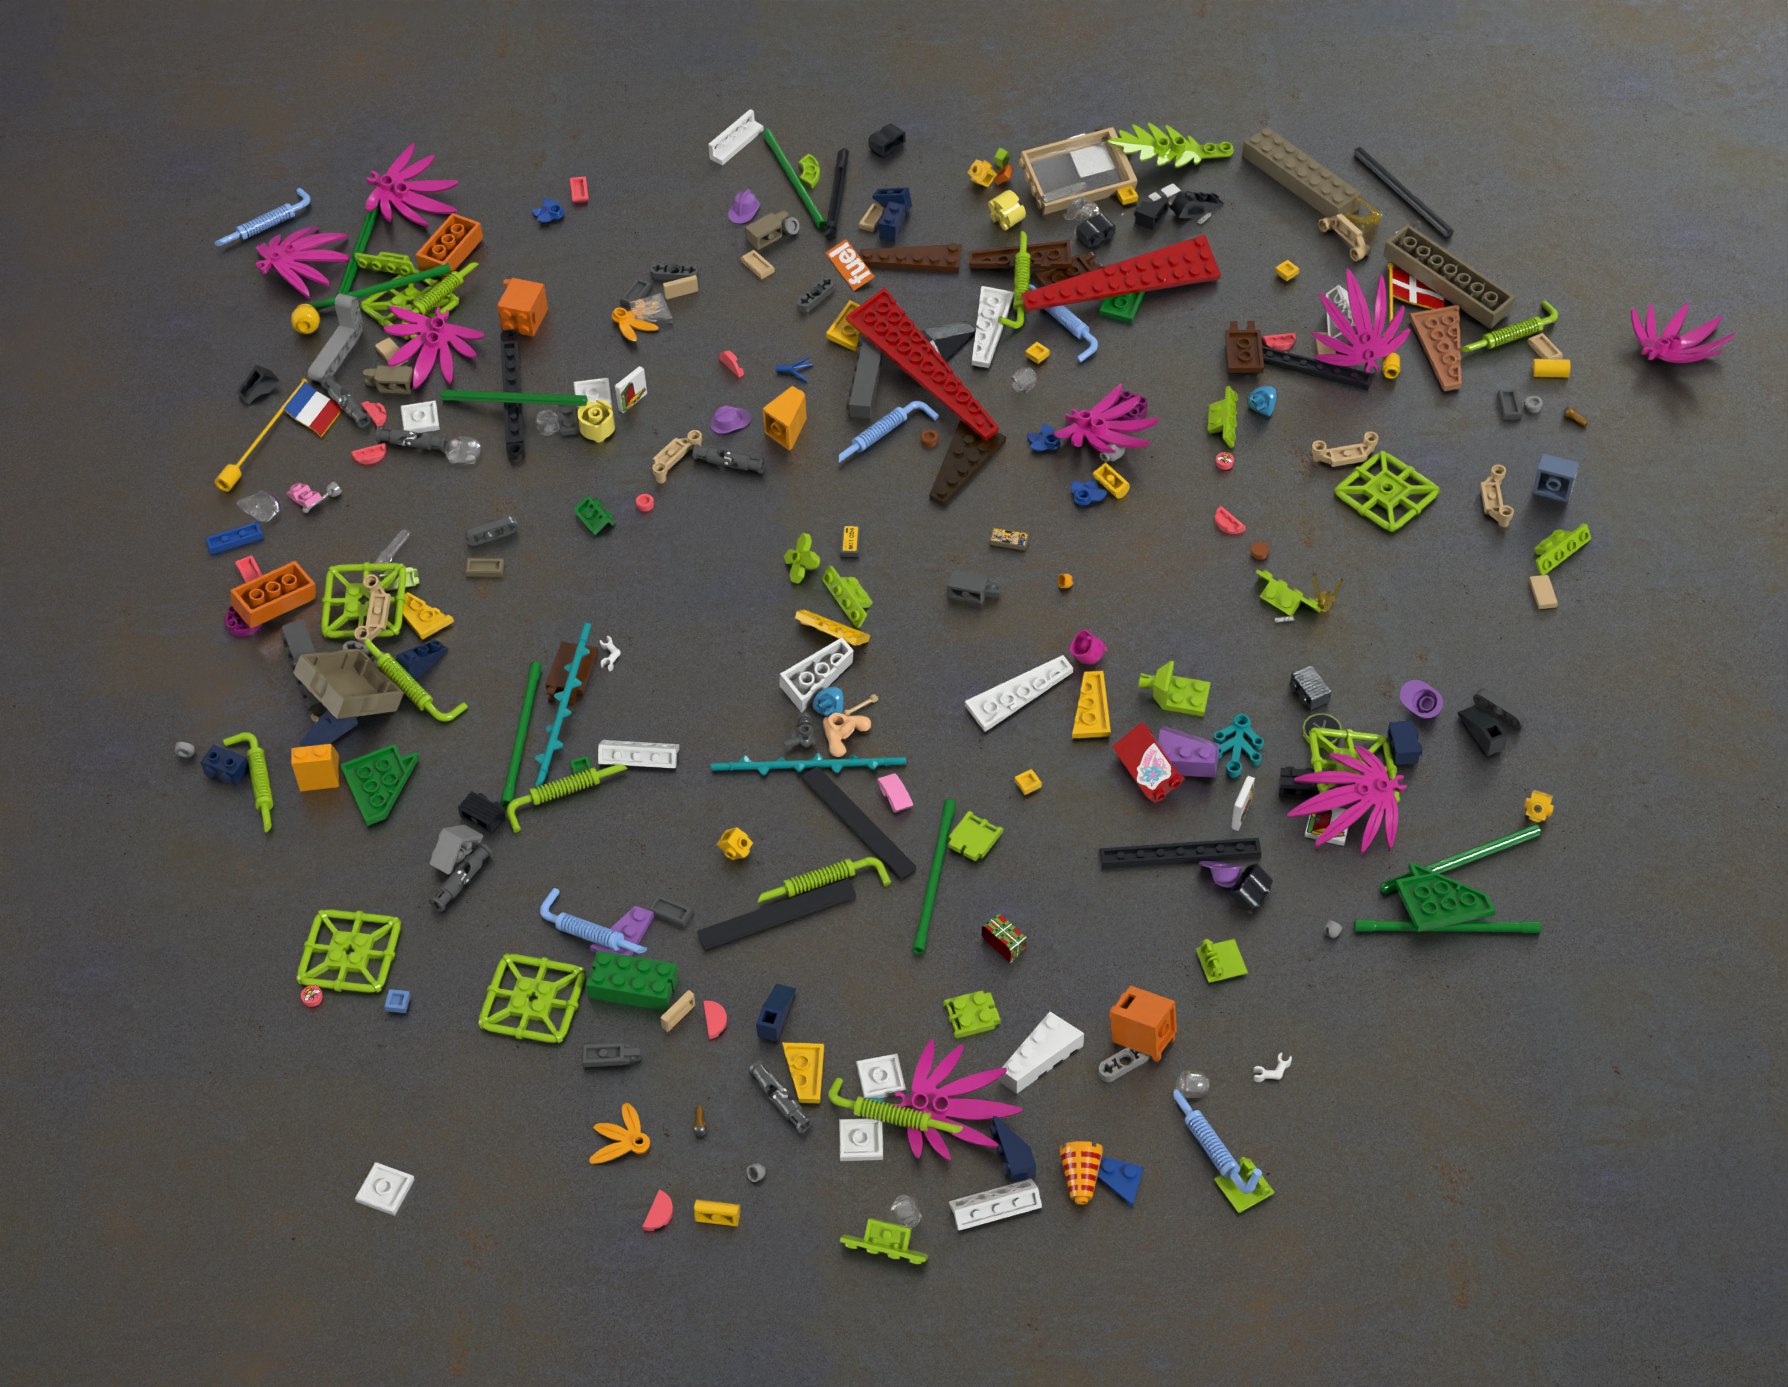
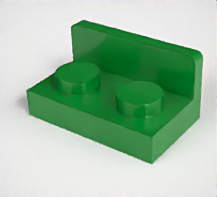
(592, 514)

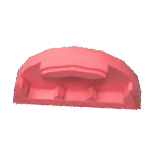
(1279, 342)
(729, 360)
(376, 412)
(370, 454)
(1227, 522)
(715, 1017)
(660, 1212)

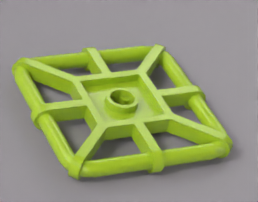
(401, 299)
(1387, 499)
(355, 593)
(1316, 737)
(354, 962)
(527, 987)

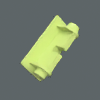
(411, 580)

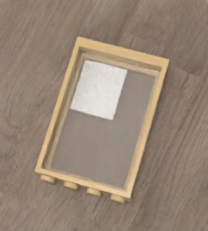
(1076, 160)

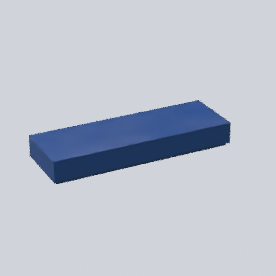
(234, 538)

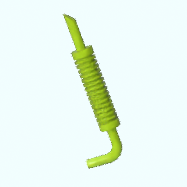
(1021, 283)
(440, 291)
(1514, 331)
(409, 685)
(258, 775)
(559, 788)
(828, 875)
(889, 1113)

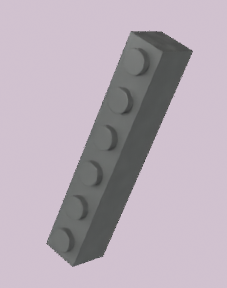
(865, 380)
(300, 643)

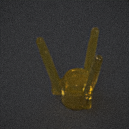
(1373, 218)
(1325, 598)

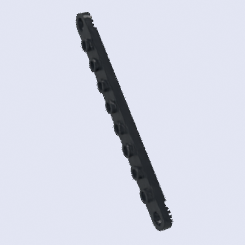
(512, 383)

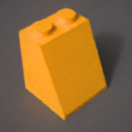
(785, 417)
(316, 767)

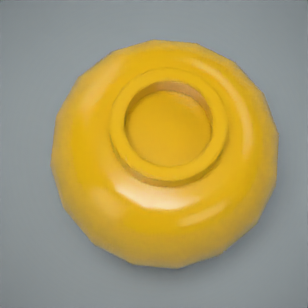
(305, 319)

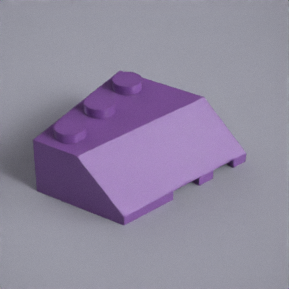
(1190, 753)

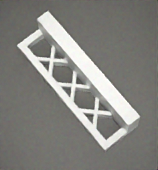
(736, 139)
(638, 753)
(995, 1204)

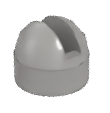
(1332, 929)
(755, 1172)

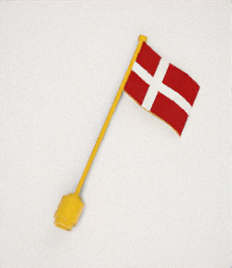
(1410, 290)

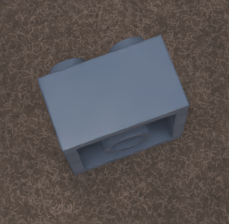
(1555, 477)

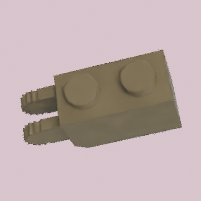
(766, 229)
(390, 379)

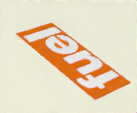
(850, 264)

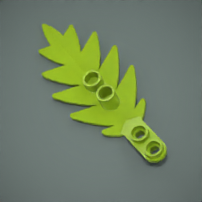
(1167, 147)

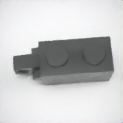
(971, 586)

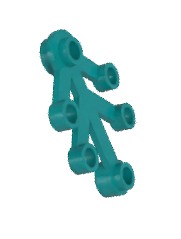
(1239, 742)

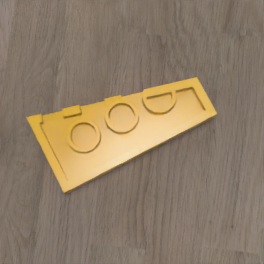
(833, 628)
(1092, 709)

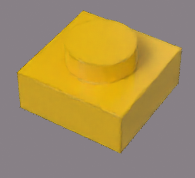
(1127, 195)
(1287, 270)
(1037, 352)
(1028, 782)

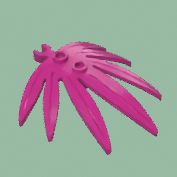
(394, 189)
(285, 257)
(434, 337)
(1366, 342)
(1671, 346)
(1098, 428)
(1367, 790)
(936, 1101)

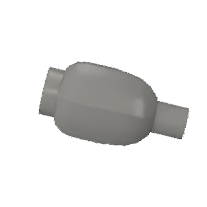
(1112, 456)

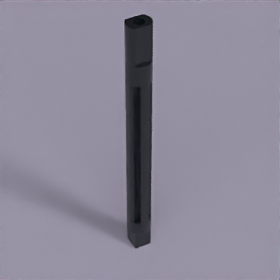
(836, 195)

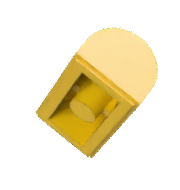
(1551, 368)
(1111, 480)
(717, 1212)

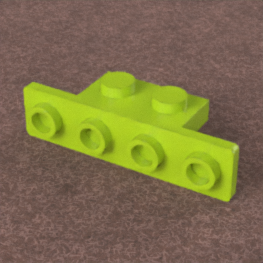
(386, 262)
(1223, 416)
(1559, 547)
(848, 594)
(1282, 597)
(886, 1238)

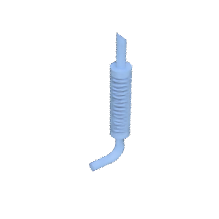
(266, 220)
(1074, 325)
(884, 426)
(585, 929)
(1214, 1147)

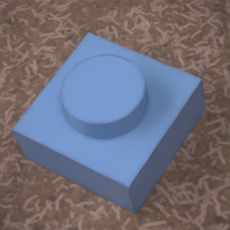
(397, 1001)

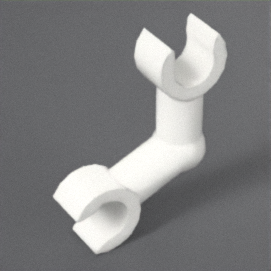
(612, 657)
(1272, 1074)

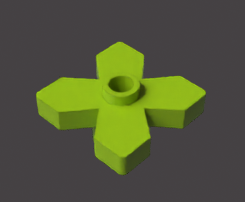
(801, 558)

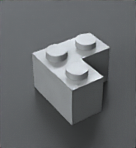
(453, 846)

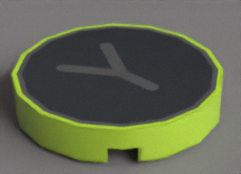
(1321, 721)

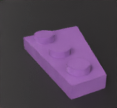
(632, 926)

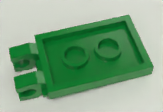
(1122, 307)

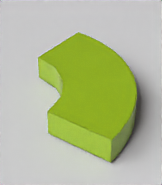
(810, 169)

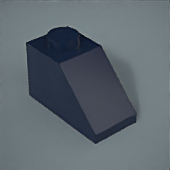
(895, 195)

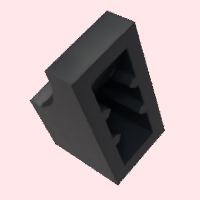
(1150, 213)
(257, 383)

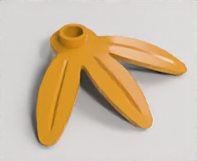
(626, 321)
(626, 1137)

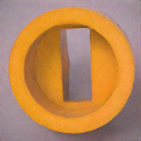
(1065, 580)

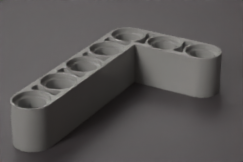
(341, 341)

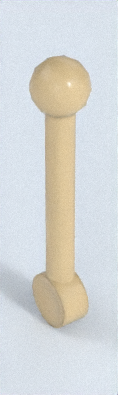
(873, 698)

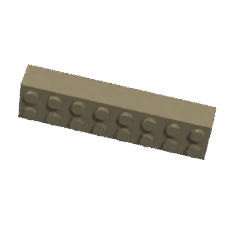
(1300, 174)
(1449, 276)

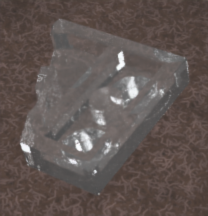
(651, 309)

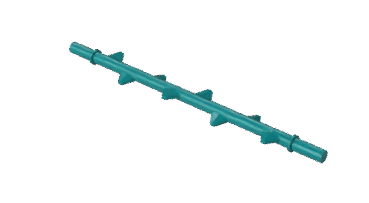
(563, 697)
(835, 764)

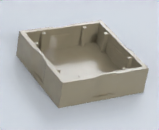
(348, 683)

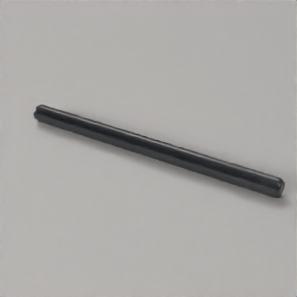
(1405, 193)

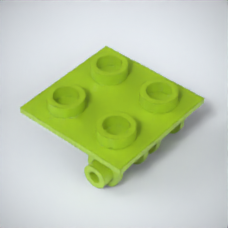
(1221, 960)
(1239, 1199)

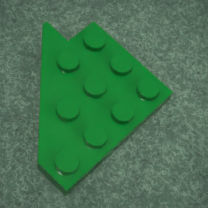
(378, 780)
(1440, 901)

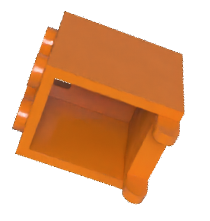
(522, 306)
(1143, 1022)

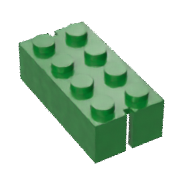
(632, 981)

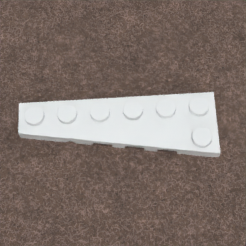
(992, 305)
(1003, 700)

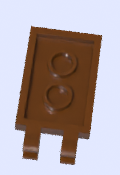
(1080, 265)
(1244, 349)
(558, 675)

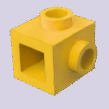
(982, 173)
(1541, 799)
(735, 843)

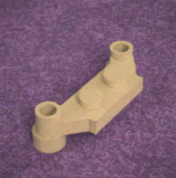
(1348, 232)
(673, 453)
(1345, 454)
(1492, 497)
(377, 610)

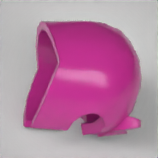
(1087, 649)

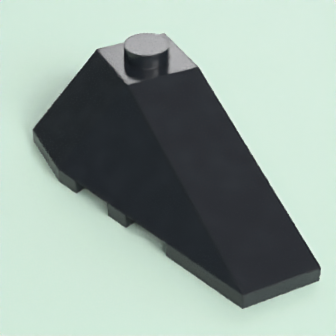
(949, 337)

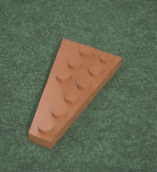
(1440, 339)

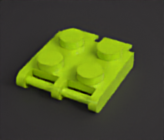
(974, 837)
(973, 1012)

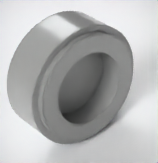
(790, 226)
(1533, 404)
(184, 749)

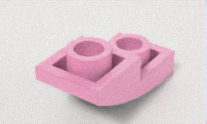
(303, 495)
(895, 792)

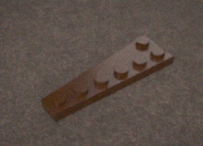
(1042, 256)
(915, 257)

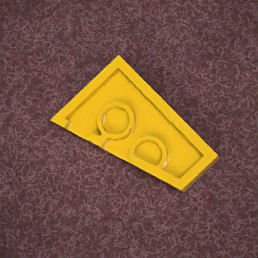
(842, 331)
(423, 618)
(806, 1069)

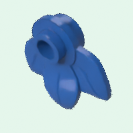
(549, 212)
(1044, 440)
(1087, 492)

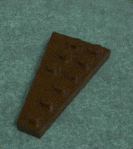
(962, 461)

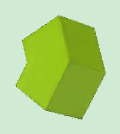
(1002, 158)

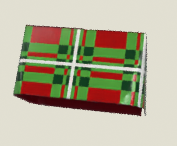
(1004, 937)

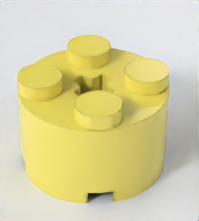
(1006, 209)
(596, 420)

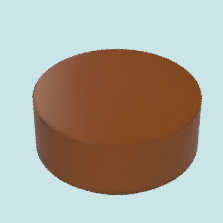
(929, 438)
(1260, 550)

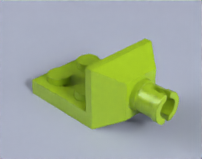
(1176, 692)

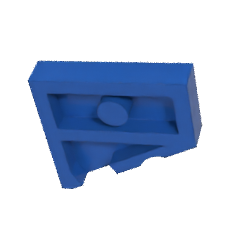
(1120, 1178)

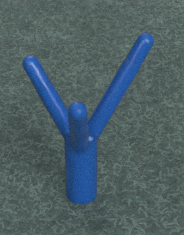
(790, 368)

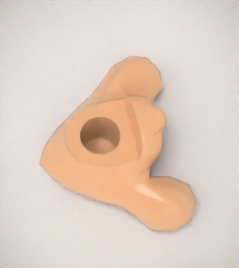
(840, 727)

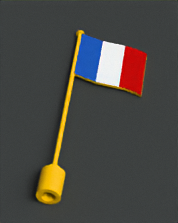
(305, 407)

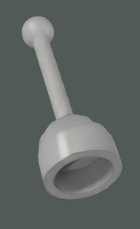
(332, 490)

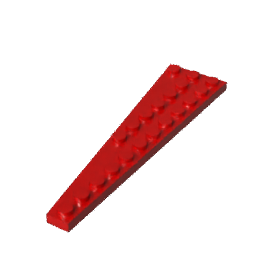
(1160, 269)
(899, 339)

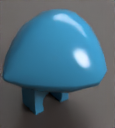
(1262, 400)
(828, 701)

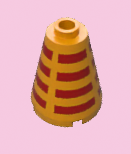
(1081, 1169)

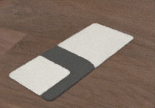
(1167, 191)

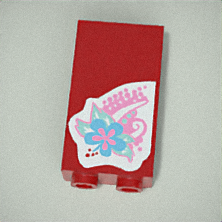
(1148, 763)

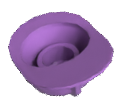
(743, 208)
(729, 419)
(1421, 699)
(1222, 873)

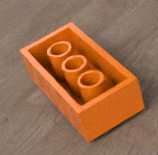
(450, 243)
(273, 594)

